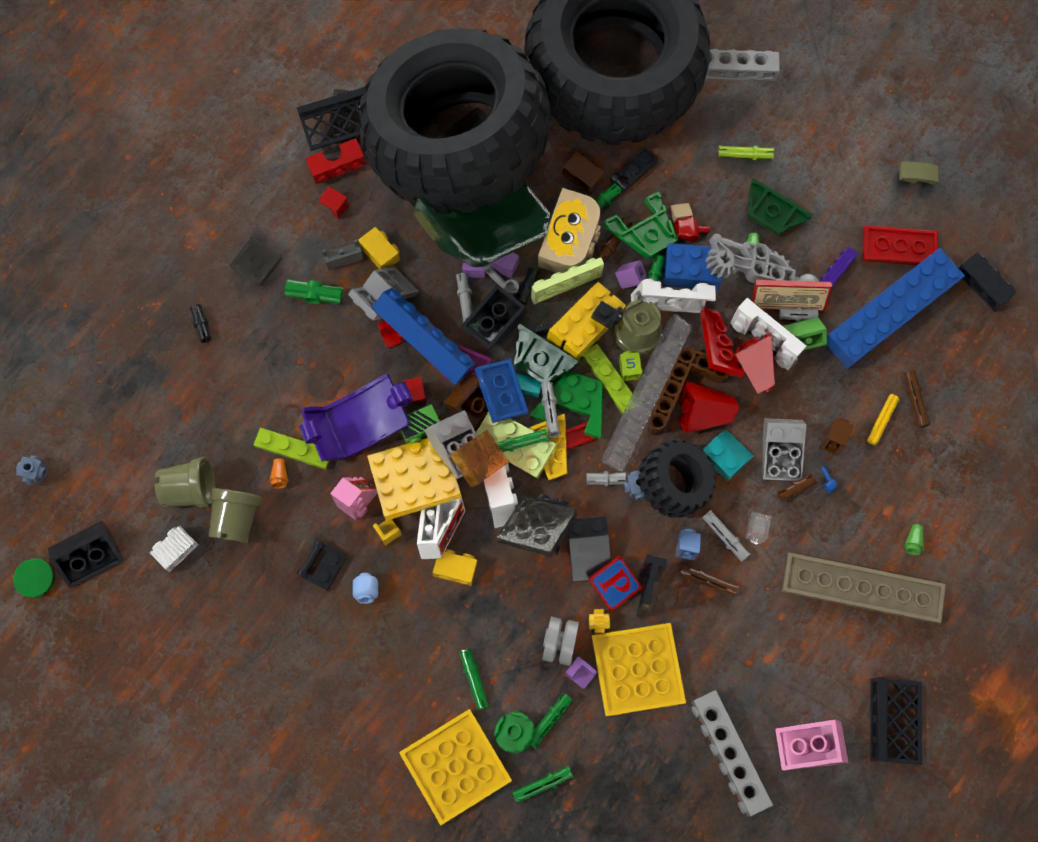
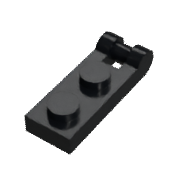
(634, 170)

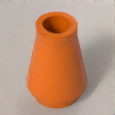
(278, 474)

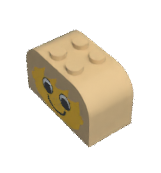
(570, 232)

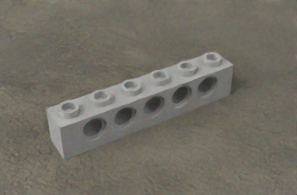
(749, 71)
(760, 798)

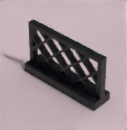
(329, 105)
(650, 570)
(879, 722)

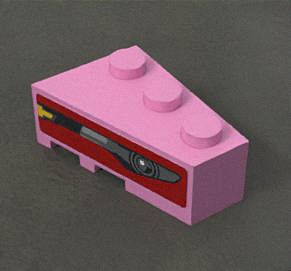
(353, 496)

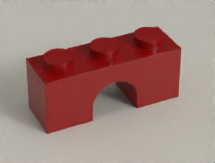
(324, 169)

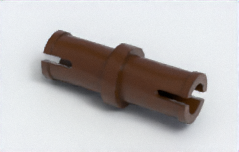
(797, 487)

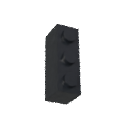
(986, 281)

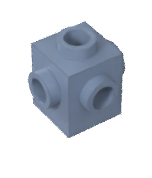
(31, 470)
(631, 486)

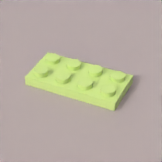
(566, 281)
(528, 458)

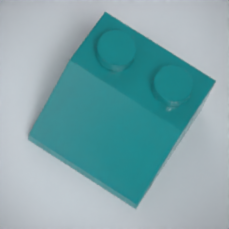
(727, 455)

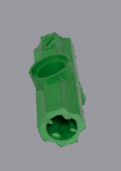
(314, 292)

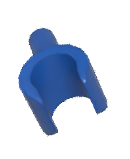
(831, 484)

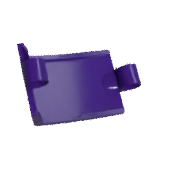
(357, 419)

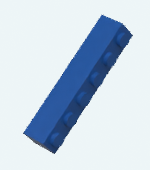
(423, 335)

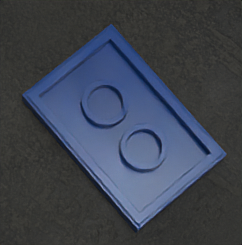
(501, 390)

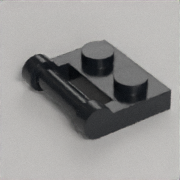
(328, 567)

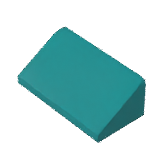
(529, 385)

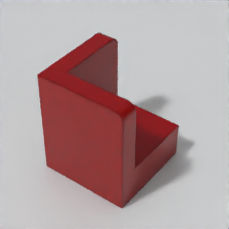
(335, 201)
(389, 335)
(416, 389)

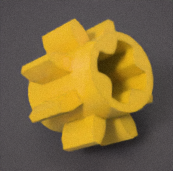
(599, 621)

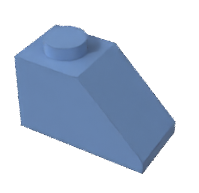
(688, 544)

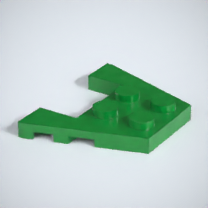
(649, 235)
(577, 395)

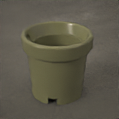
(639, 328)
(186, 484)
(232, 514)

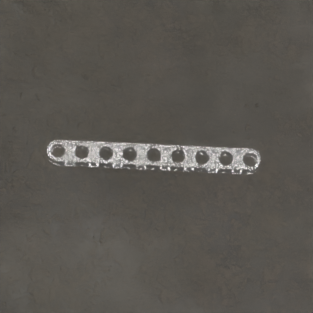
(646, 393)

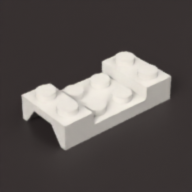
(674, 300)
(752, 318)

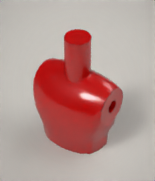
(688, 229)

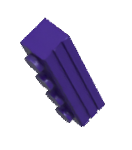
(840, 266)

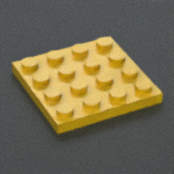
(412, 479)
(638, 669)
(455, 767)

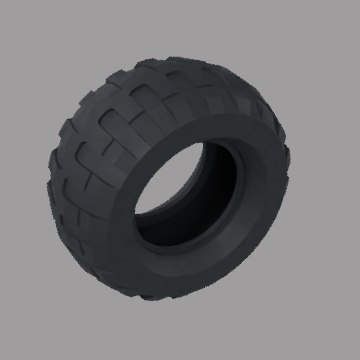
(444, 72)
(617, 106)

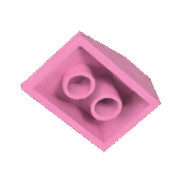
(812, 745)

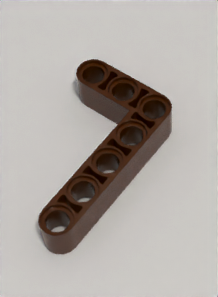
(677, 383)

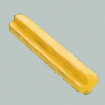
(883, 419)

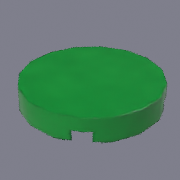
(33, 578)
(514, 732)

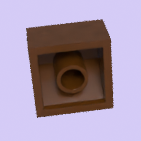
(470, 398)

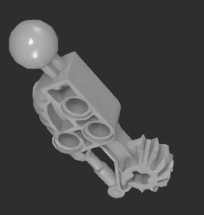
(767, 264)

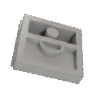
(377, 283)

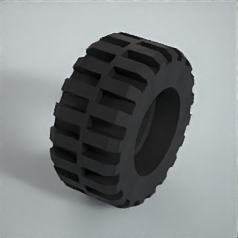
(694, 469)

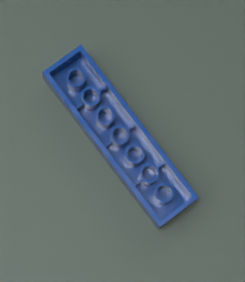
(893, 308)

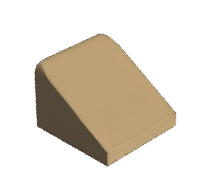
(680, 211)

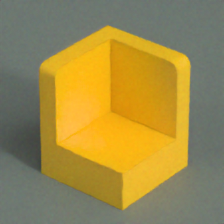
(387, 531)

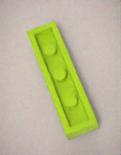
(609, 376)
(289, 448)

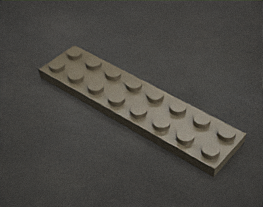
(863, 588)

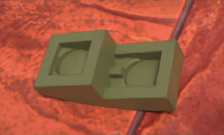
(918, 171)

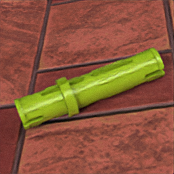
(746, 152)

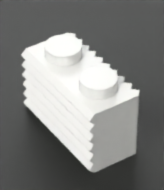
(173, 548)

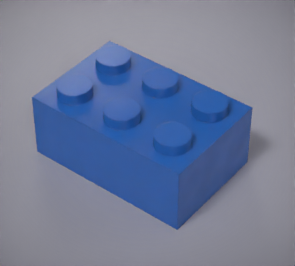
(687, 266)

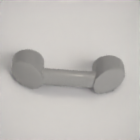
(510, 285)

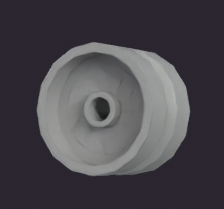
(559, 640)

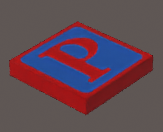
(615, 583)

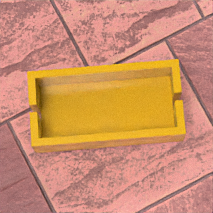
(577, 325)

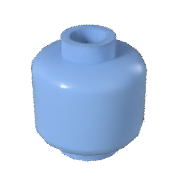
(365, 588)

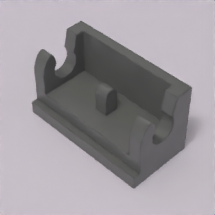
(343, 256)

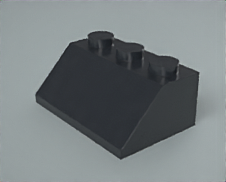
(85, 554)

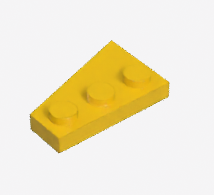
(557, 464)

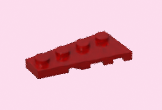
(718, 345)

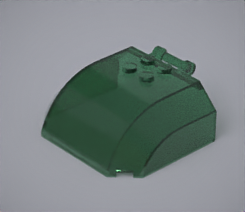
(488, 231)

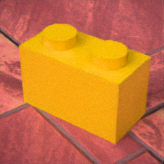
(378, 249)
(455, 567)

